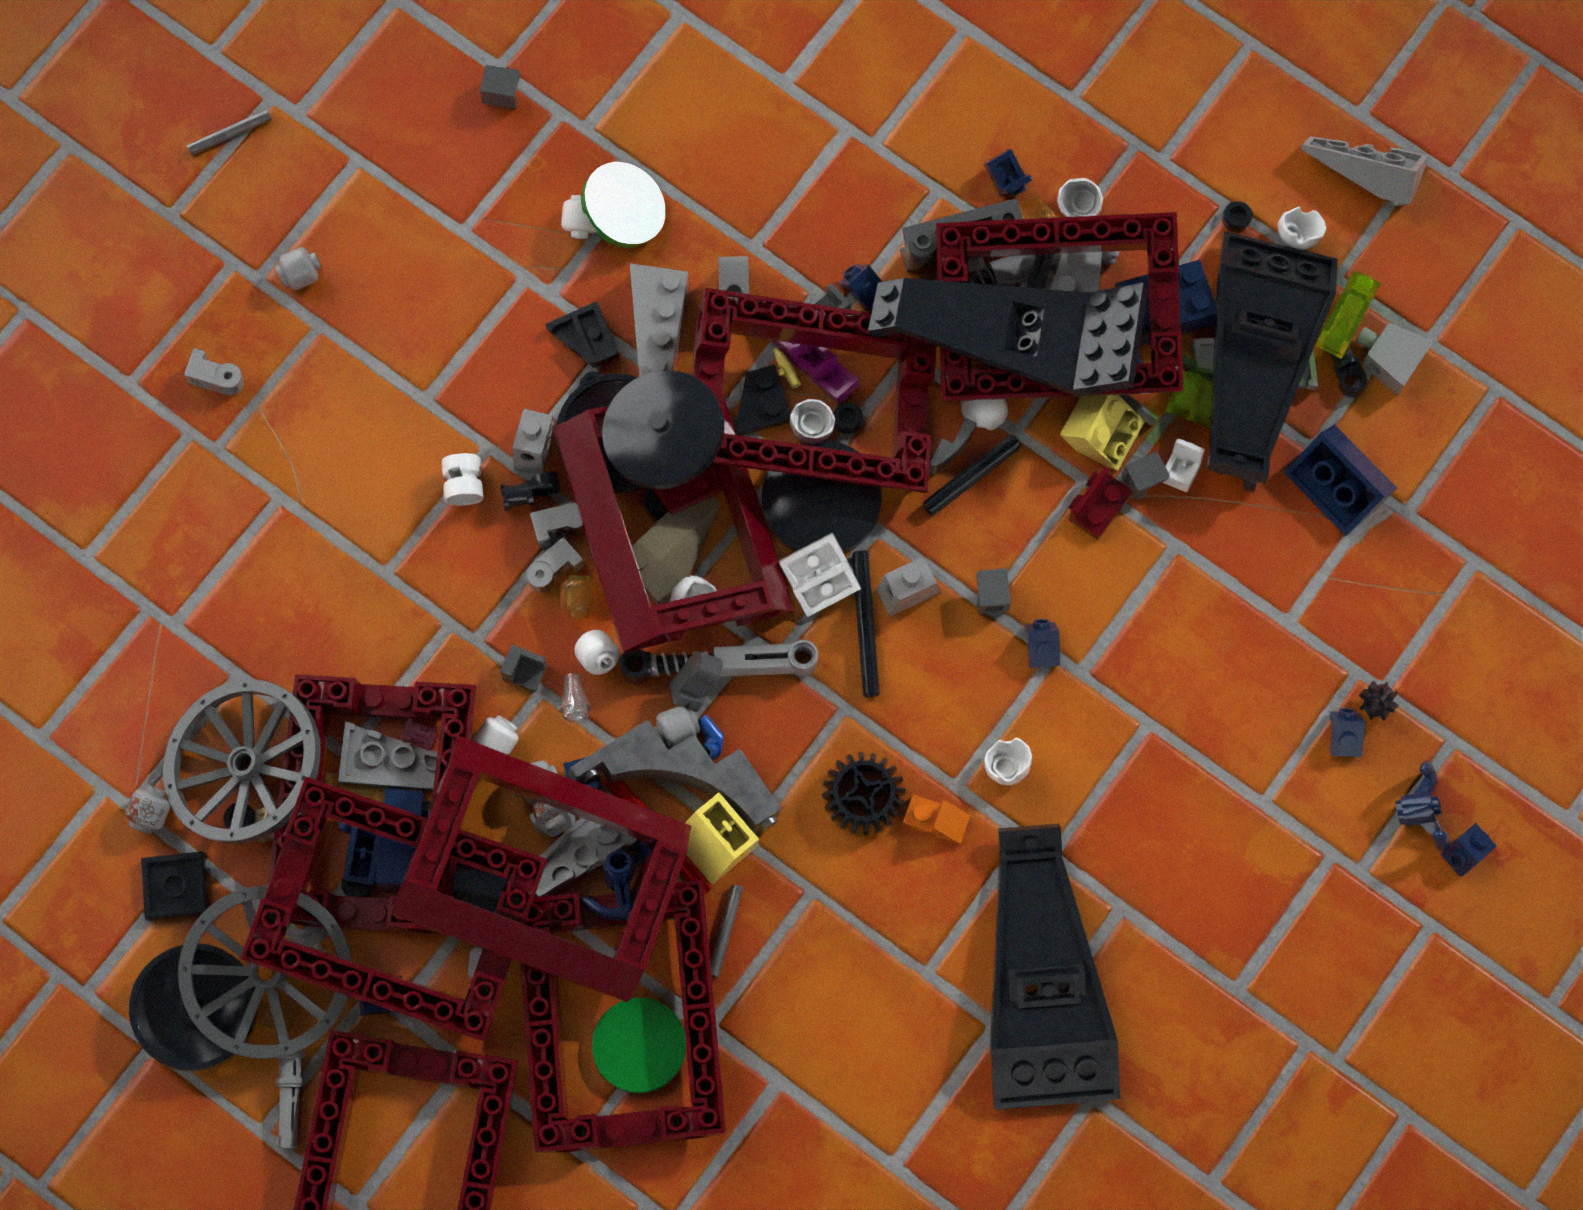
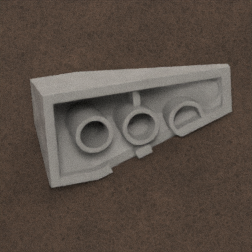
(1386, 175)

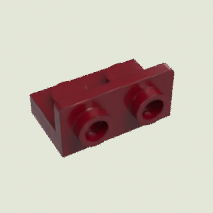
(689, 494)
(1099, 504)

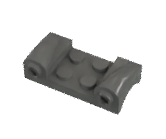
(921, 238)

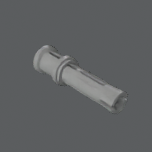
(289, 1084)

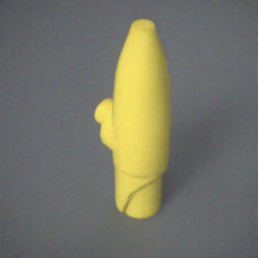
(786, 369)

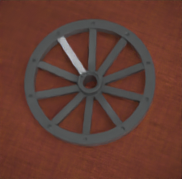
(238, 760)
(199, 1015)

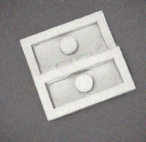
(820, 574)

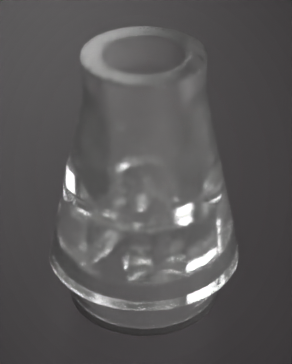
(574, 699)

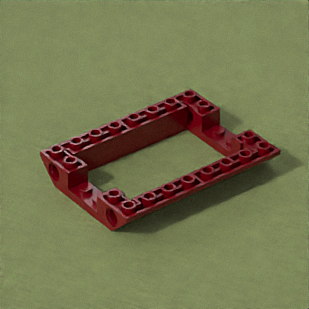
(1067, 235)
(831, 328)
(634, 619)
(347, 696)
(425, 906)
(271, 950)
(352, 1053)
(550, 1118)

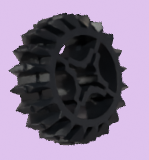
(877, 787)

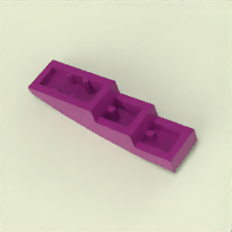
(821, 368)

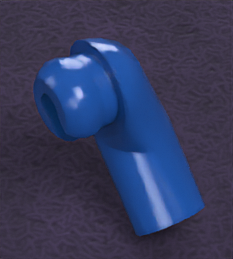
(713, 737)

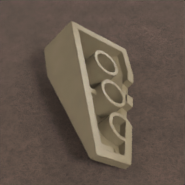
(672, 548)

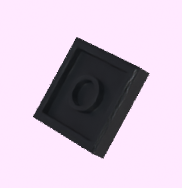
(174, 885)

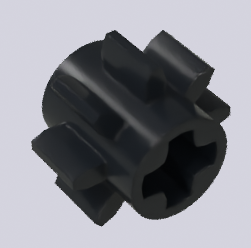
(1385, 704)

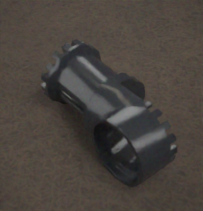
(1349, 366)
(523, 494)

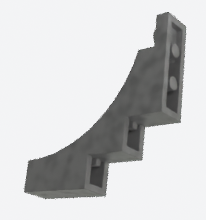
(644, 755)

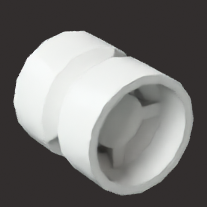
(462, 479)

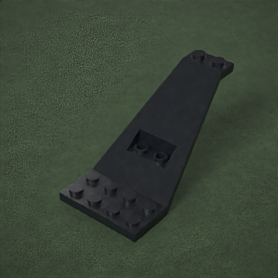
(1265, 332)
(1046, 335)
(1052, 1040)

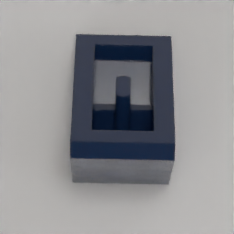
(362, 857)

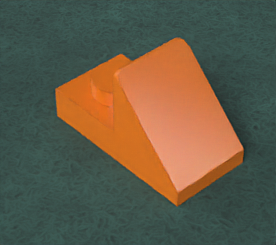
(936, 819)

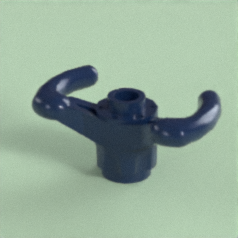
(1423, 807)
(620, 876)

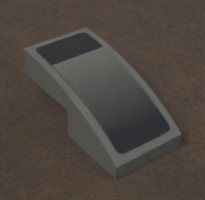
(948, 451)

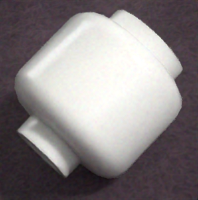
(575, 220)
(597, 652)
(497, 734)

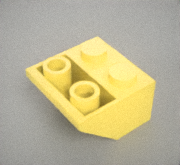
(1102, 429)
(718, 838)

